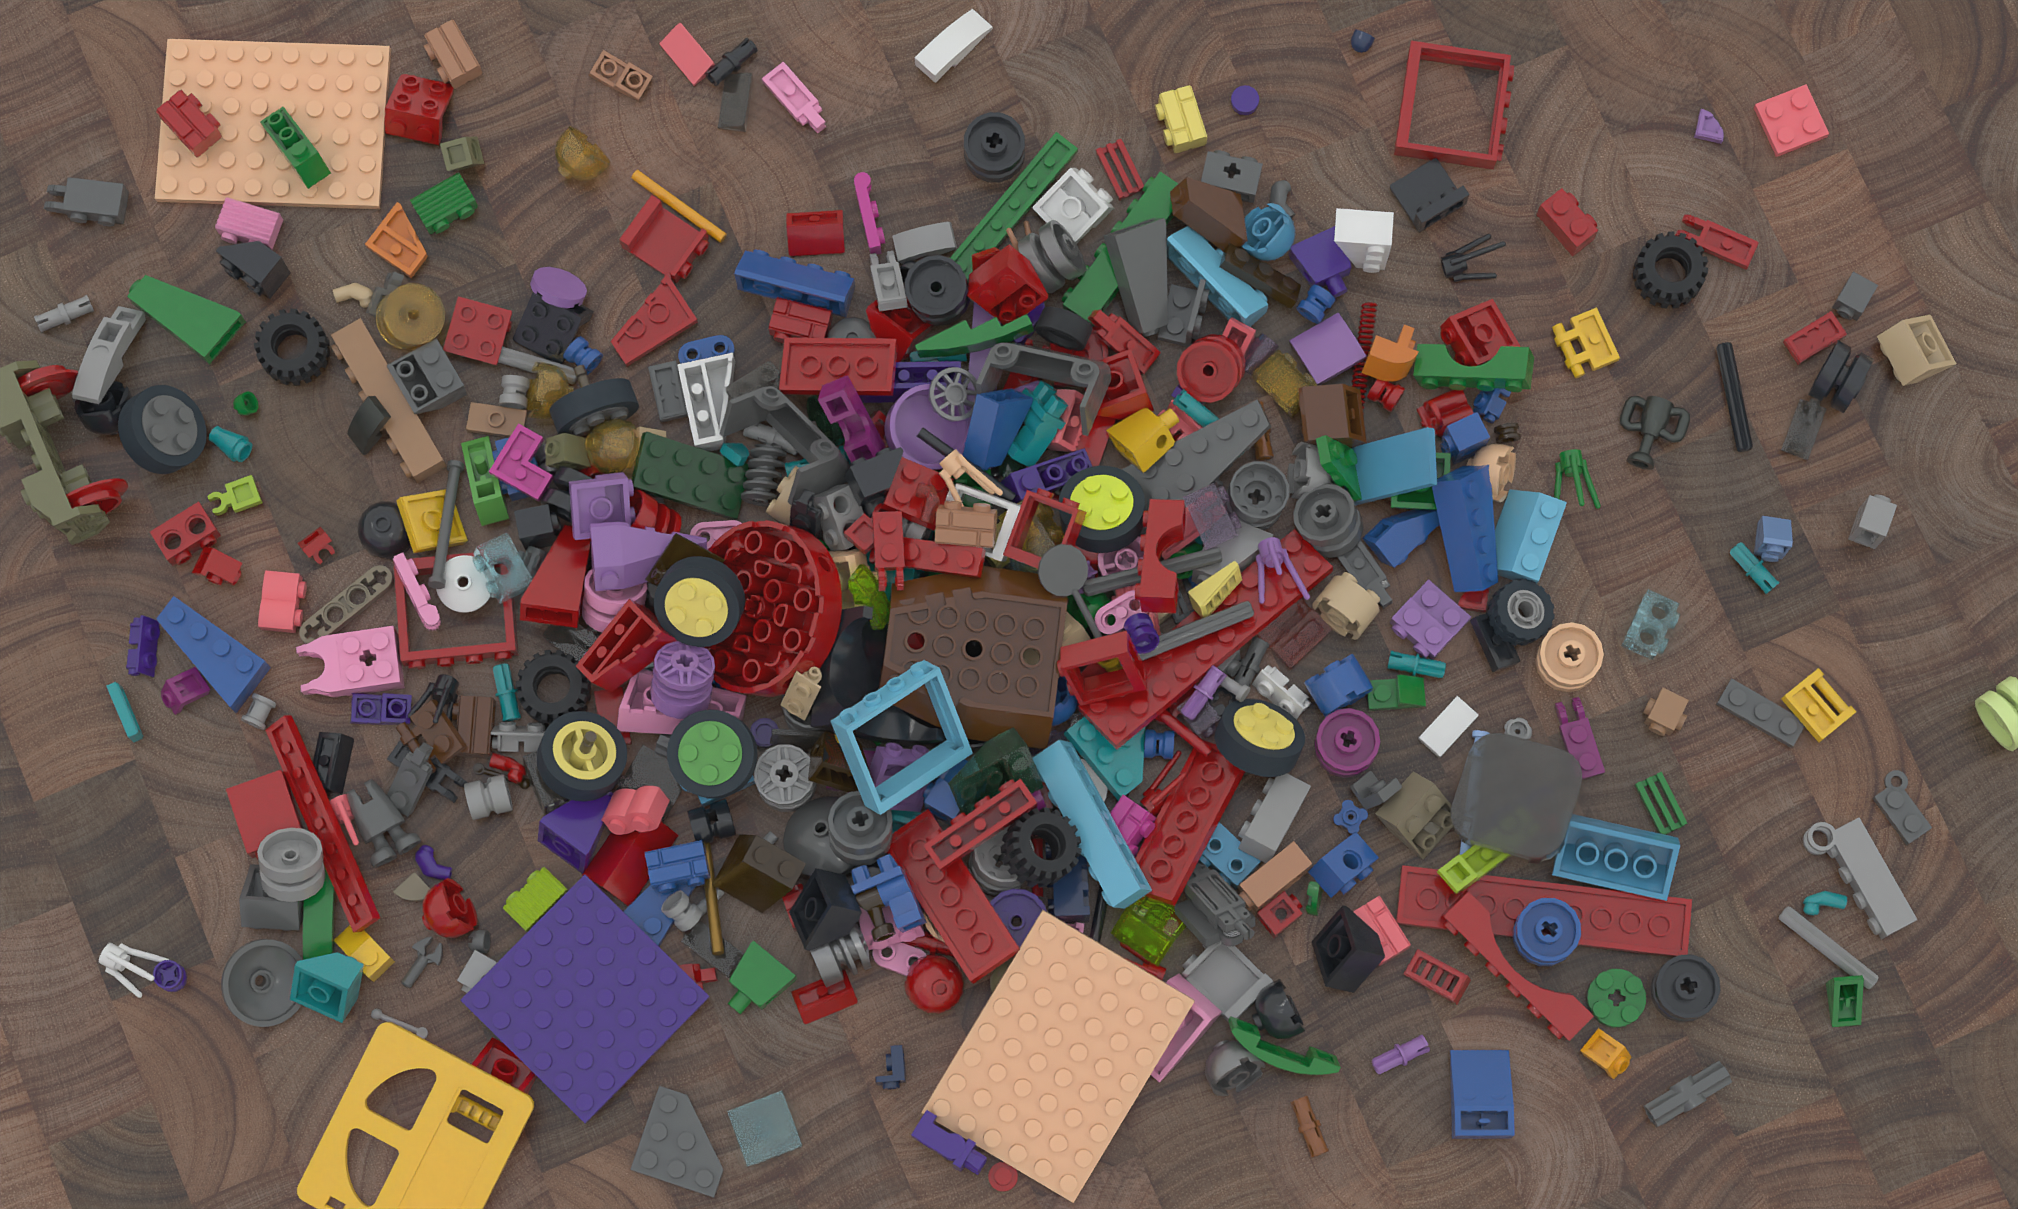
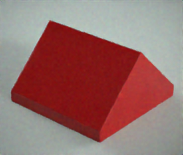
(505, 1065)

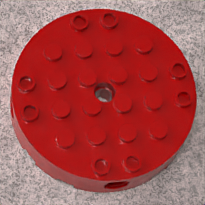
(788, 607)

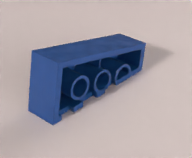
(1468, 527)
(219, 657)

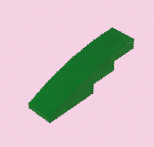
(963, 340)

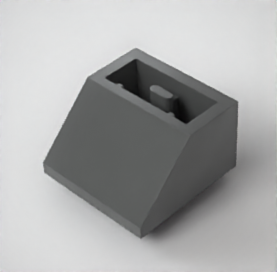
(427, 378)

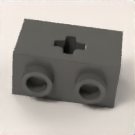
(1246, 177)

